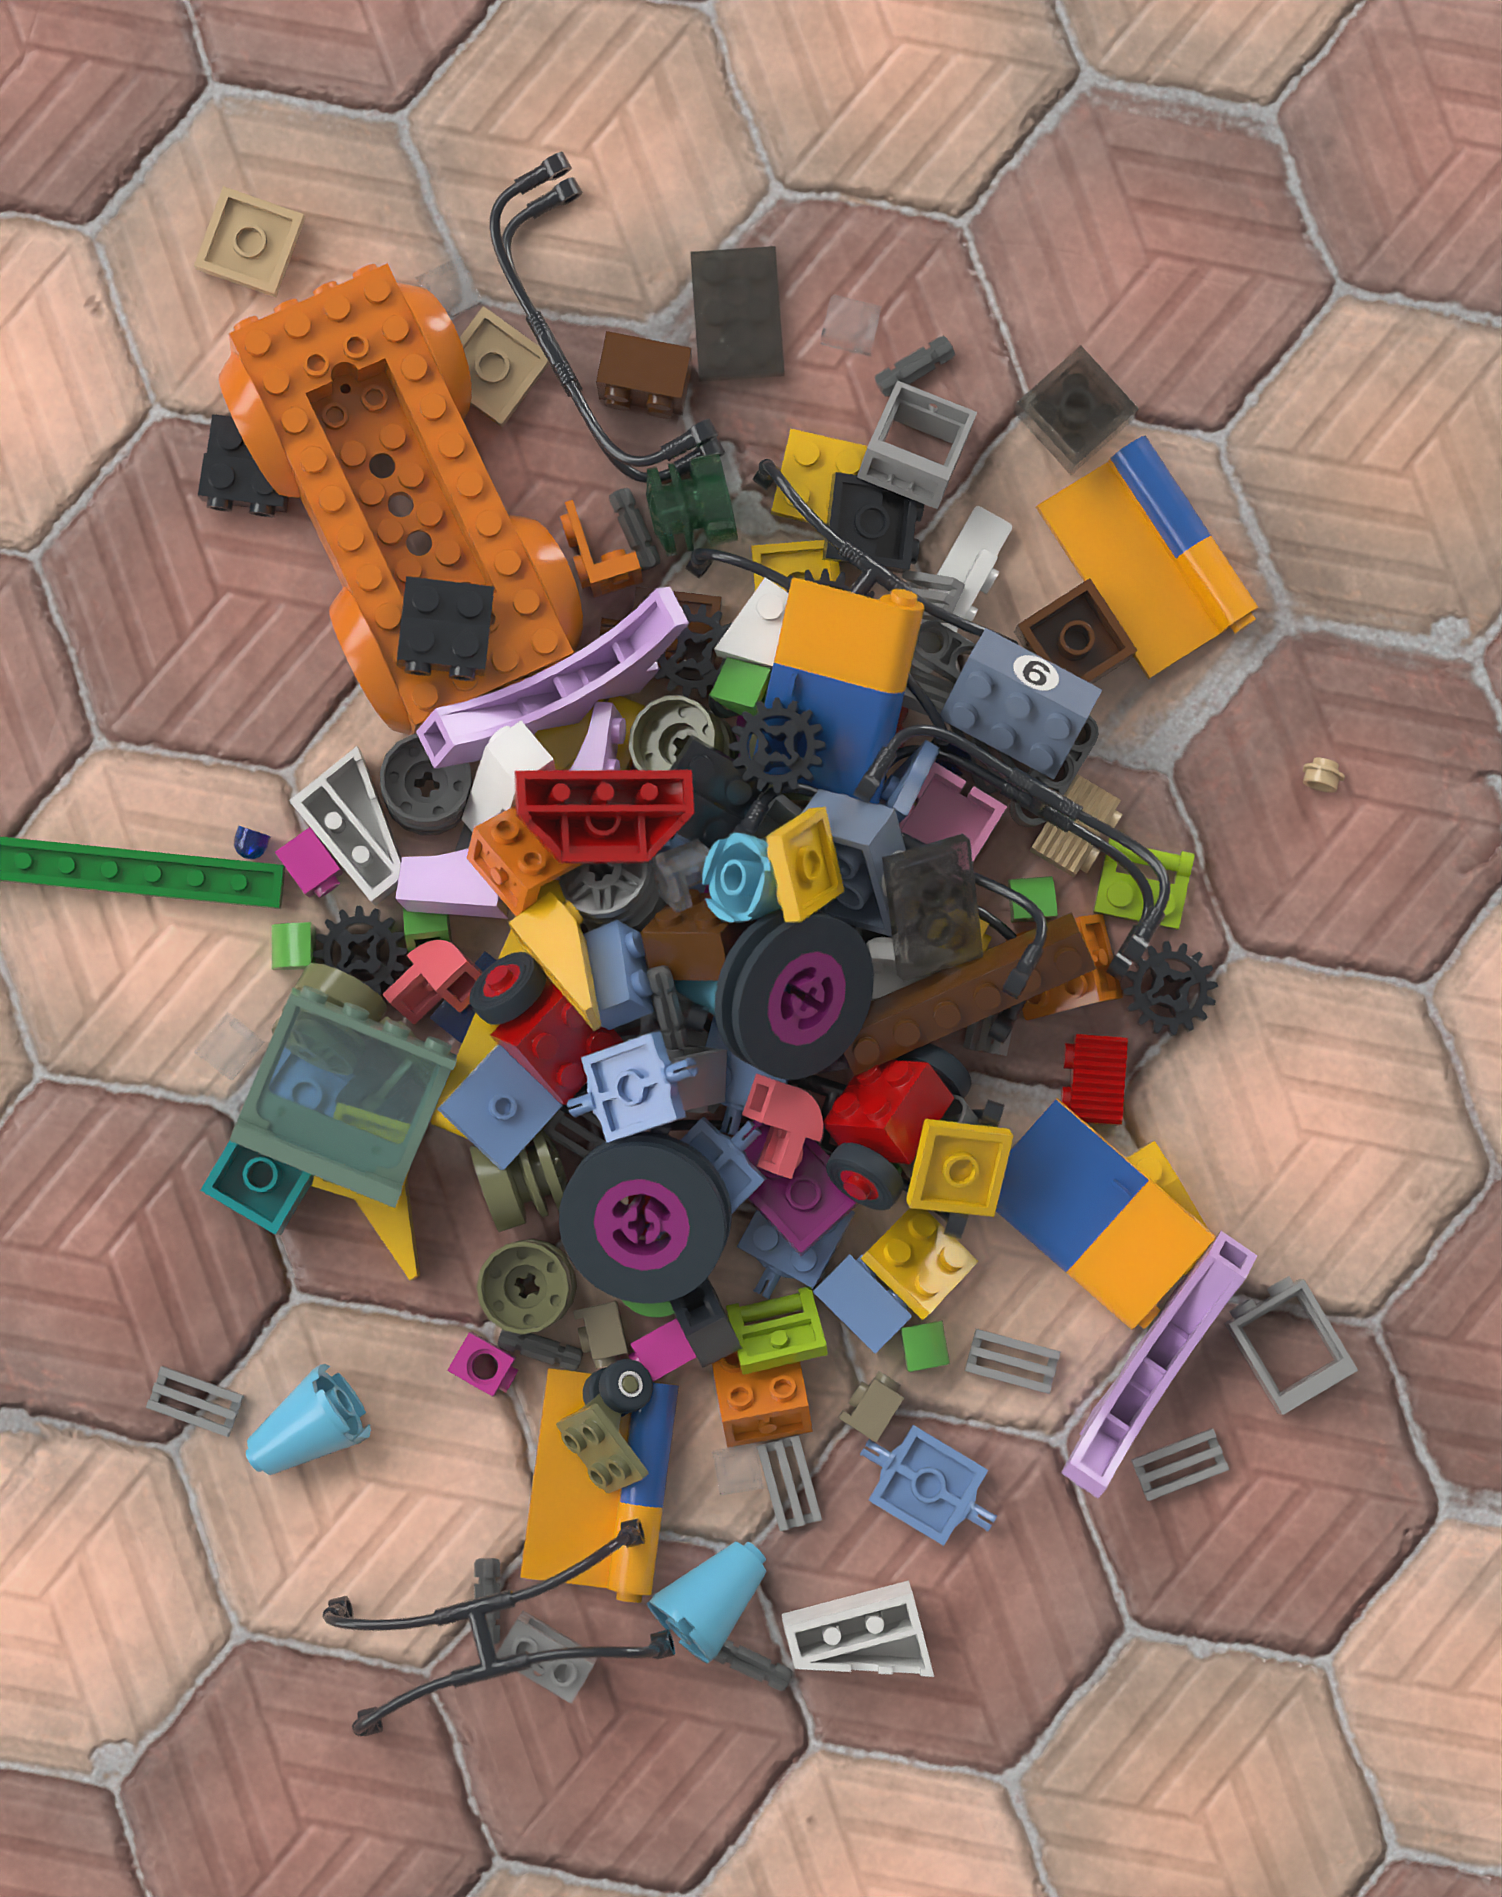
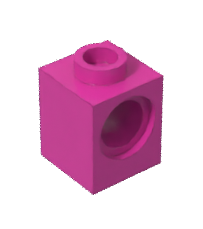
(310, 864)
(663, 1349)
(463, 1365)

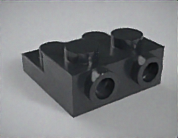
(232, 476)
(873, 521)
(445, 628)
(718, 792)

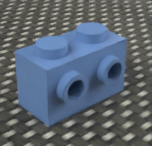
(619, 974)
(863, 1303)

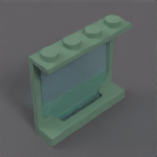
(343, 1095)

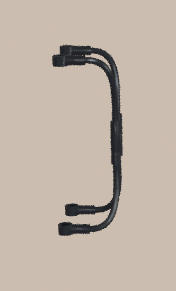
(701, 435)
(871, 573)
(1050, 807)
(1024, 968)
(989, 1116)
(370, 1720)

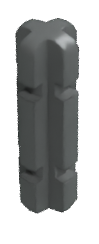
(915, 365)
(634, 528)
(667, 1007)
(541, 1349)
(487, 1570)
(754, 1665)

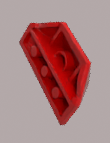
(603, 812)

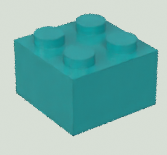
(257, 1186)

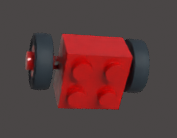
(538, 1025)
(883, 1121)

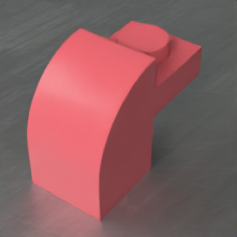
(436, 973)
(791, 1119)

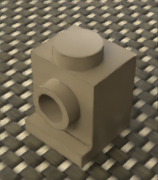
(602, 1333)
(873, 1406)

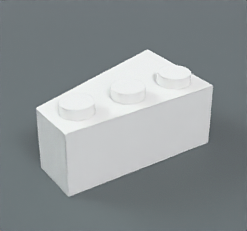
(757, 627)
(494, 783)
(353, 825)
(860, 1632)

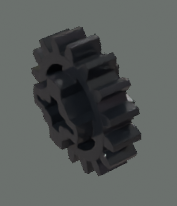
(705, 667)
(763, 761)
(375, 937)
(1178, 1008)

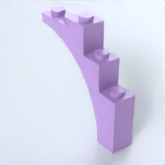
(563, 694)
(450, 881)
(1156, 1362)

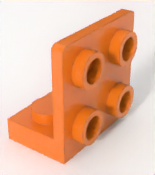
(613, 573)
(513, 860)
(1086, 989)
(761, 1403)

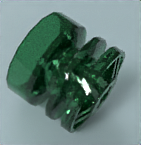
(691, 504)

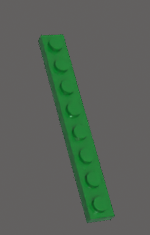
(141, 872)

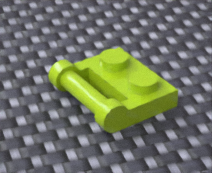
(1121, 897)
(781, 1339)

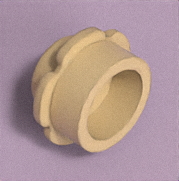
(1322, 775)

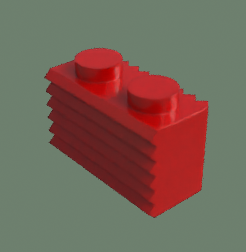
(1096, 1078)

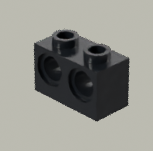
(705, 1324)

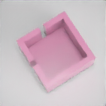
(947, 813)

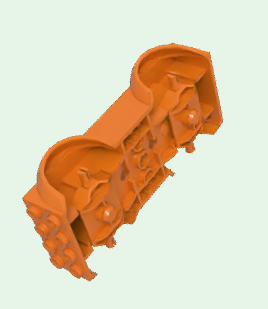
(386, 374)

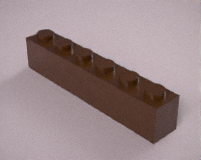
(965, 995)

